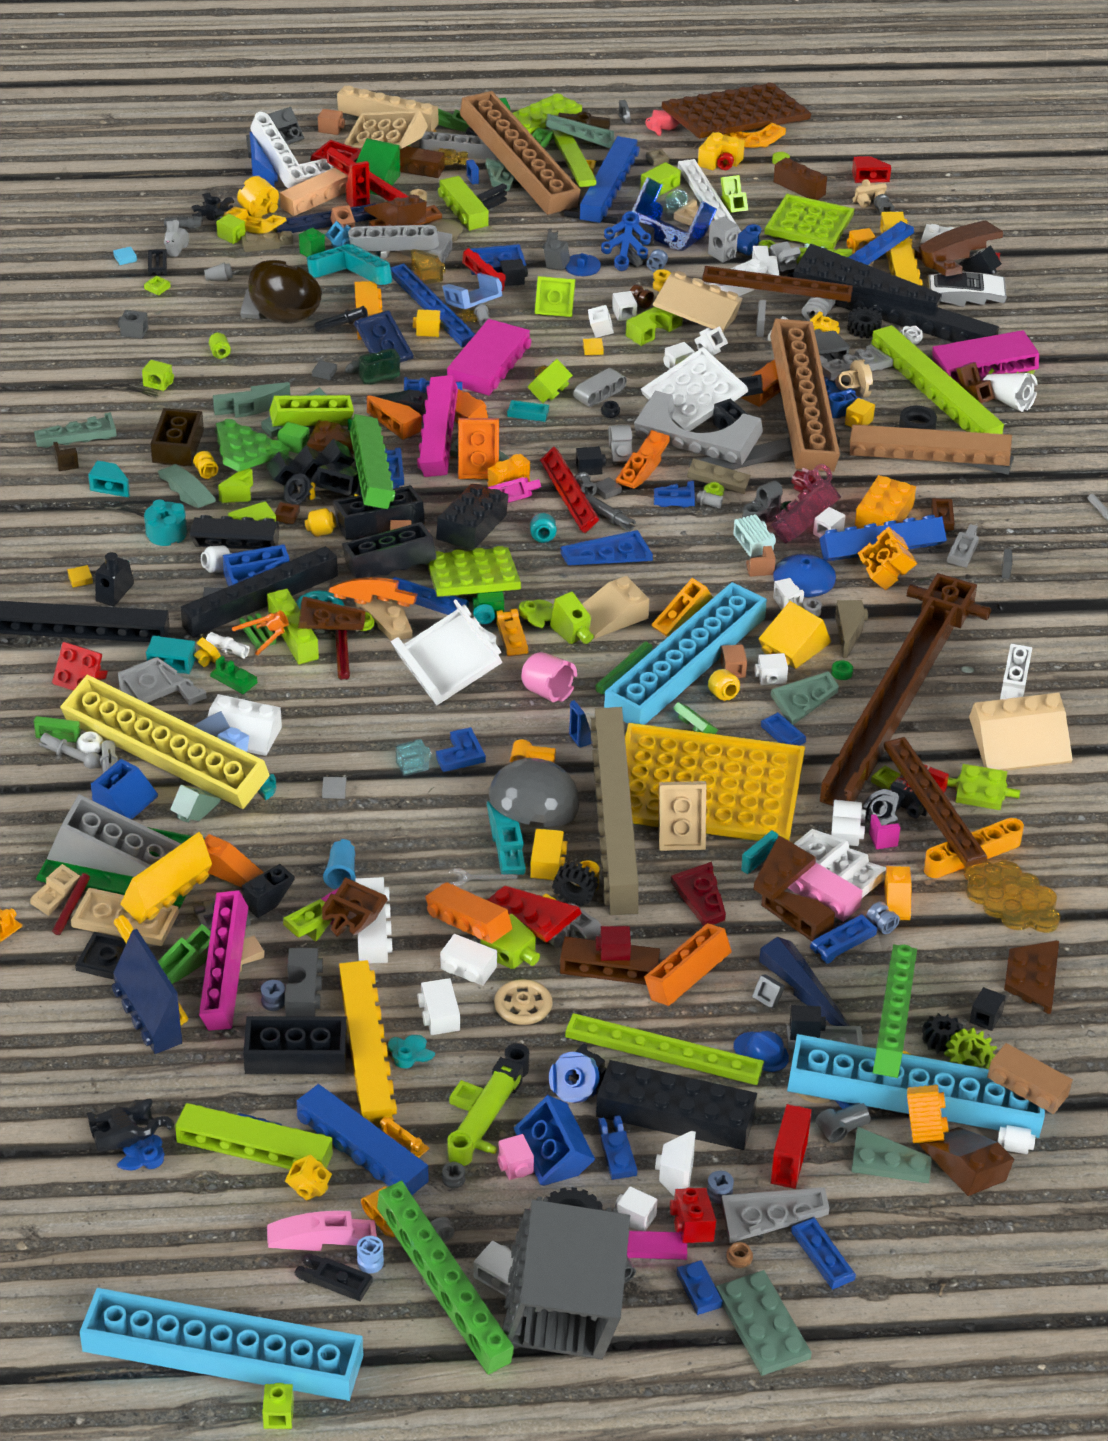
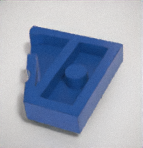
(675, 496)

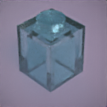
(413, 757)

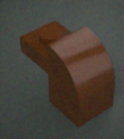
(971, 382)

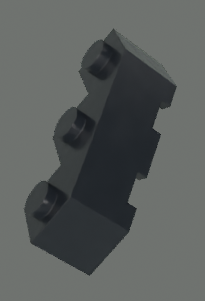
(308, 461)

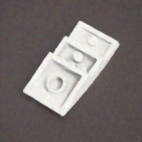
(845, 862)

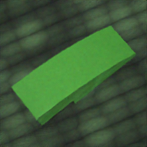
(186, 955)

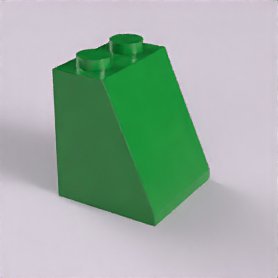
(382, 159)

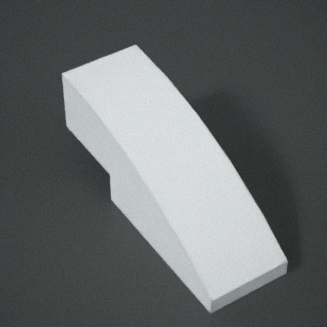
(761, 253)

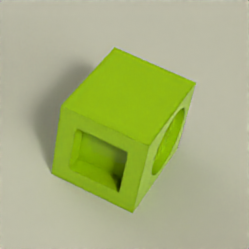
(157, 375)

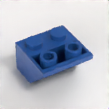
(123, 789)

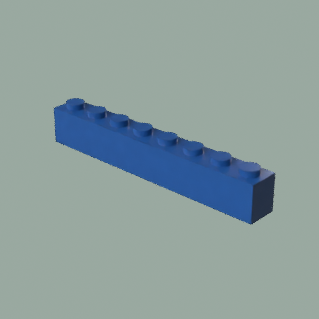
(609, 179)

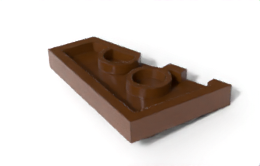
(326, 615)

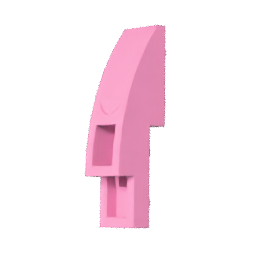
(317, 1228)

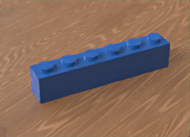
(851, 541)
(361, 1139)

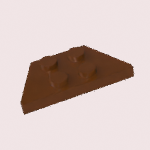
(1033, 973)

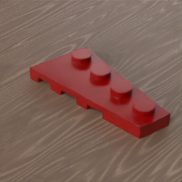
(538, 913)

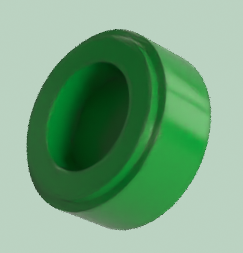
(842, 670)

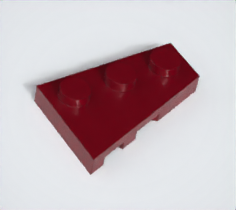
(700, 893)

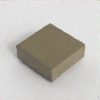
(657, 157)

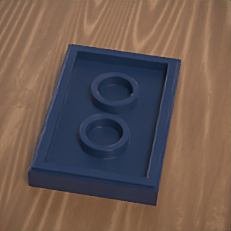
(382, 333)

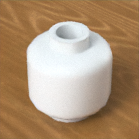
(213, 558)

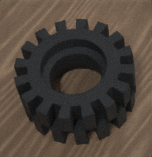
(864, 322)
(570, 892)

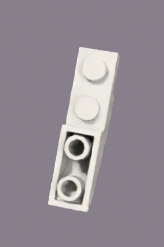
(1016, 671)

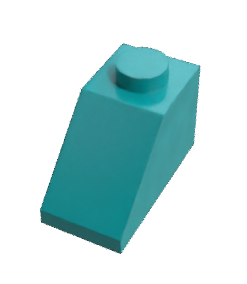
(108, 479)

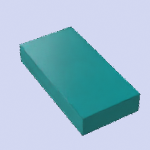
(528, 410)
(758, 852)

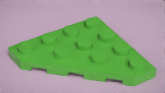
(244, 447)

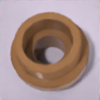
(739, 1249)

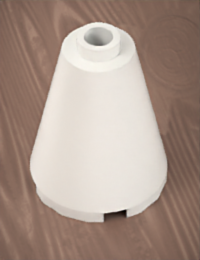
(1014, 389)

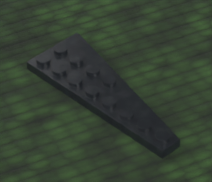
(831, 267)

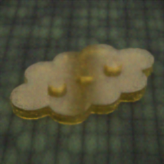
(1012, 896)

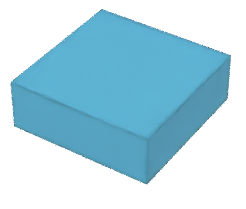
(125, 255)

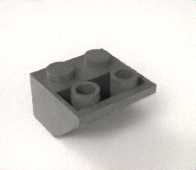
(287, 125)

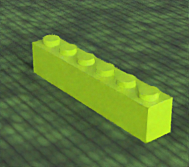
(249, 1137)

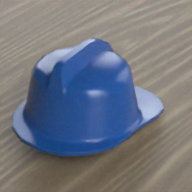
(763, 1046)

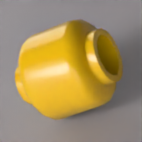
(320, 522)
(723, 684)

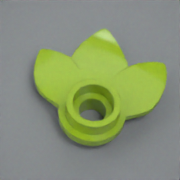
(536, 611)

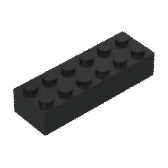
(676, 1104)

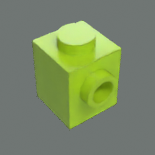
(230, 228)
(278, 1406)

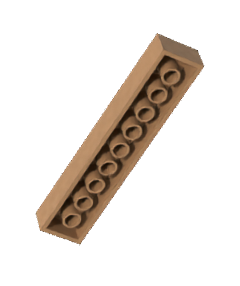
(520, 152)
(804, 394)

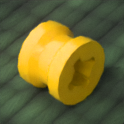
(660, 277)

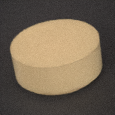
(423, 194)

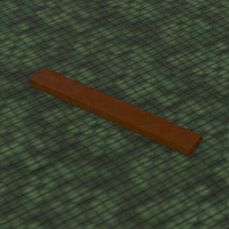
(777, 283)
(935, 802)

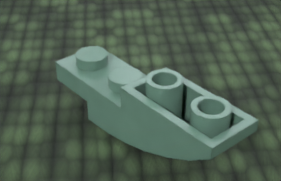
(249, 402)

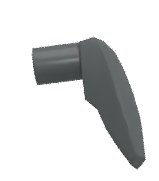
(352, 367)

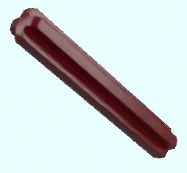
(342, 654)

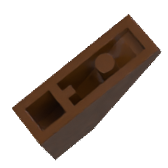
(802, 914)

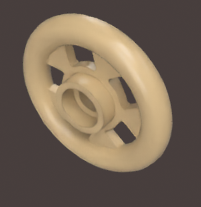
(523, 1017)

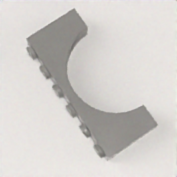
(728, 444)

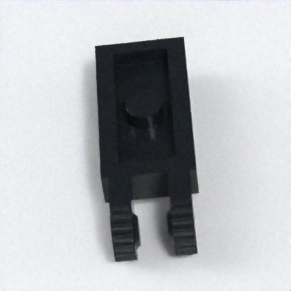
(334, 1276)

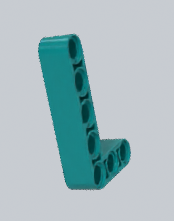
(353, 259)

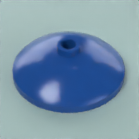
(807, 572)

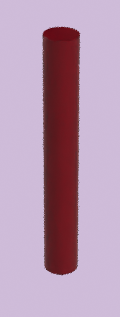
(71, 904)

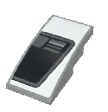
(968, 287)

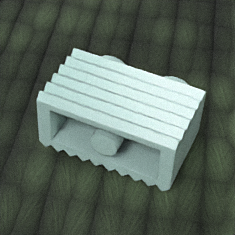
(753, 535)

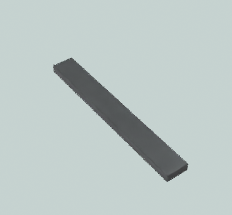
(759, 454)

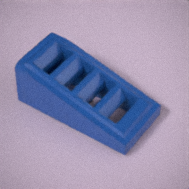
(579, 727)

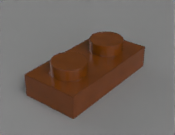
(944, 509)

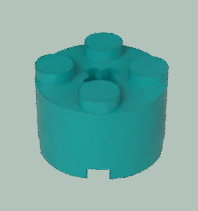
(165, 523)

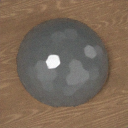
(535, 792)

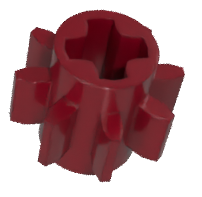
(798, 480)

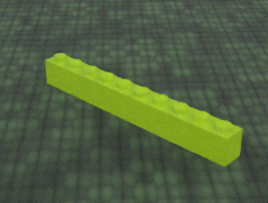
(935, 383)

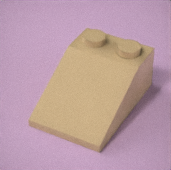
(616, 607)

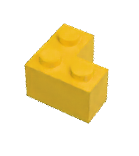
(715, 146)

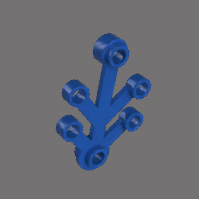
(630, 222)

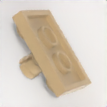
(682, 815)

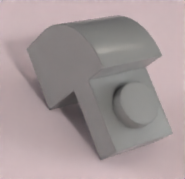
(785, 256)
(620, 443)

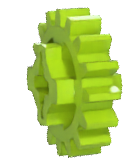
(970, 1044)

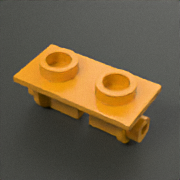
(403, 1137)

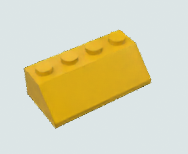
(167, 879)

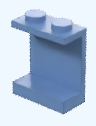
(460, 297)

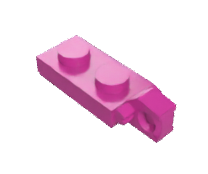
(517, 488)

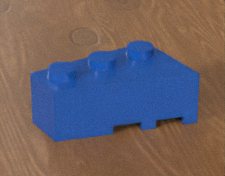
(252, 562)

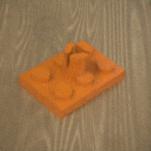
(477, 447)

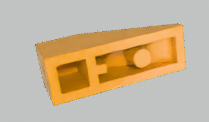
(682, 607)

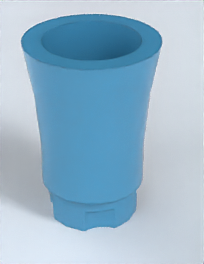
(340, 864)

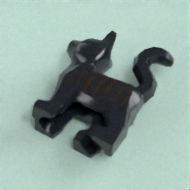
(119, 1126)

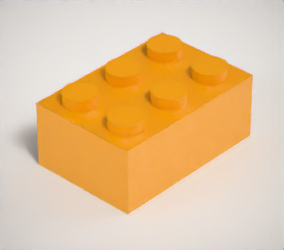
(885, 502)

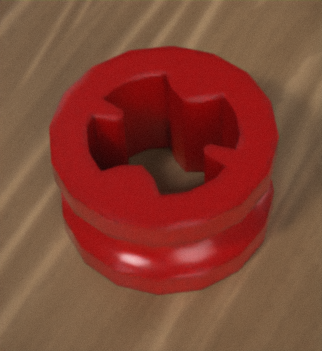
(720, 162)

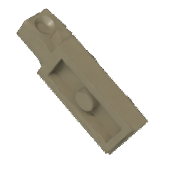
(266, 241)

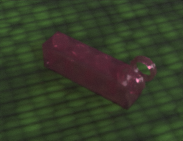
(811, 503)

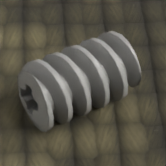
(815, 305)

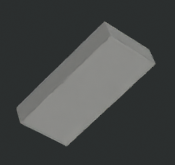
(761, 318)

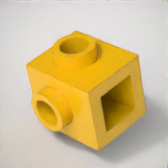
(308, 1177)

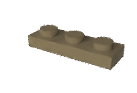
(726, 477)

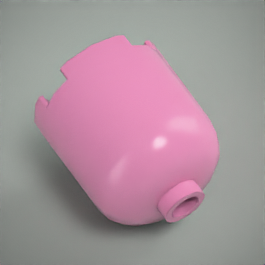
(549, 676)

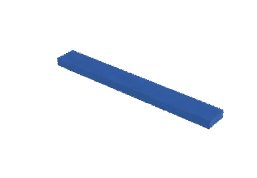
(430, 301)

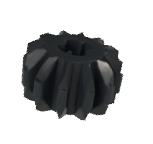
(939, 1030)

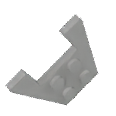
(157, 679)

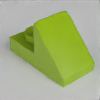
(236, 487)
(307, 921)

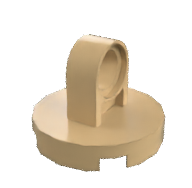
(859, 378)

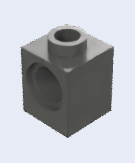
(133, 324)

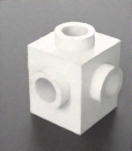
(711, 340)

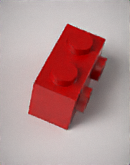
(693, 1215)

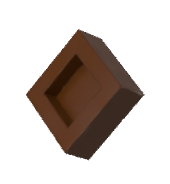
(287, 512)

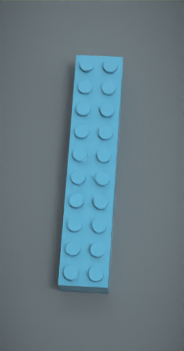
(686, 654)
(846, 1075)
(222, 1343)

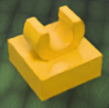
(206, 653)

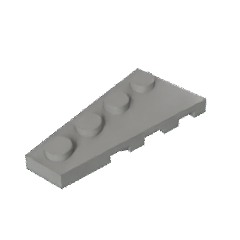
(874, 357)
(764, 1212)

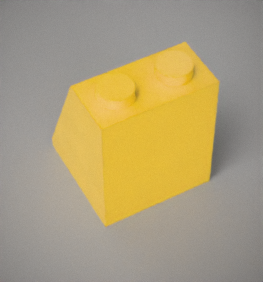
(795, 634)

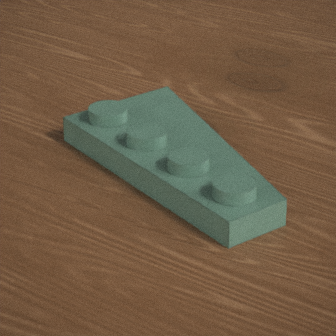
(74, 432)

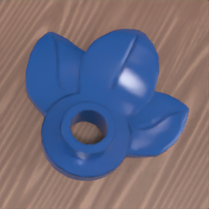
(143, 1153)

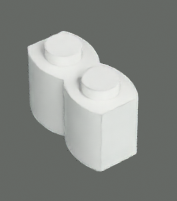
(847, 821)

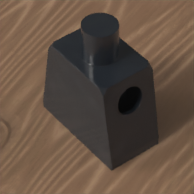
(113, 579)

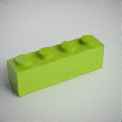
(463, 202)
(310, 409)
(300, 641)

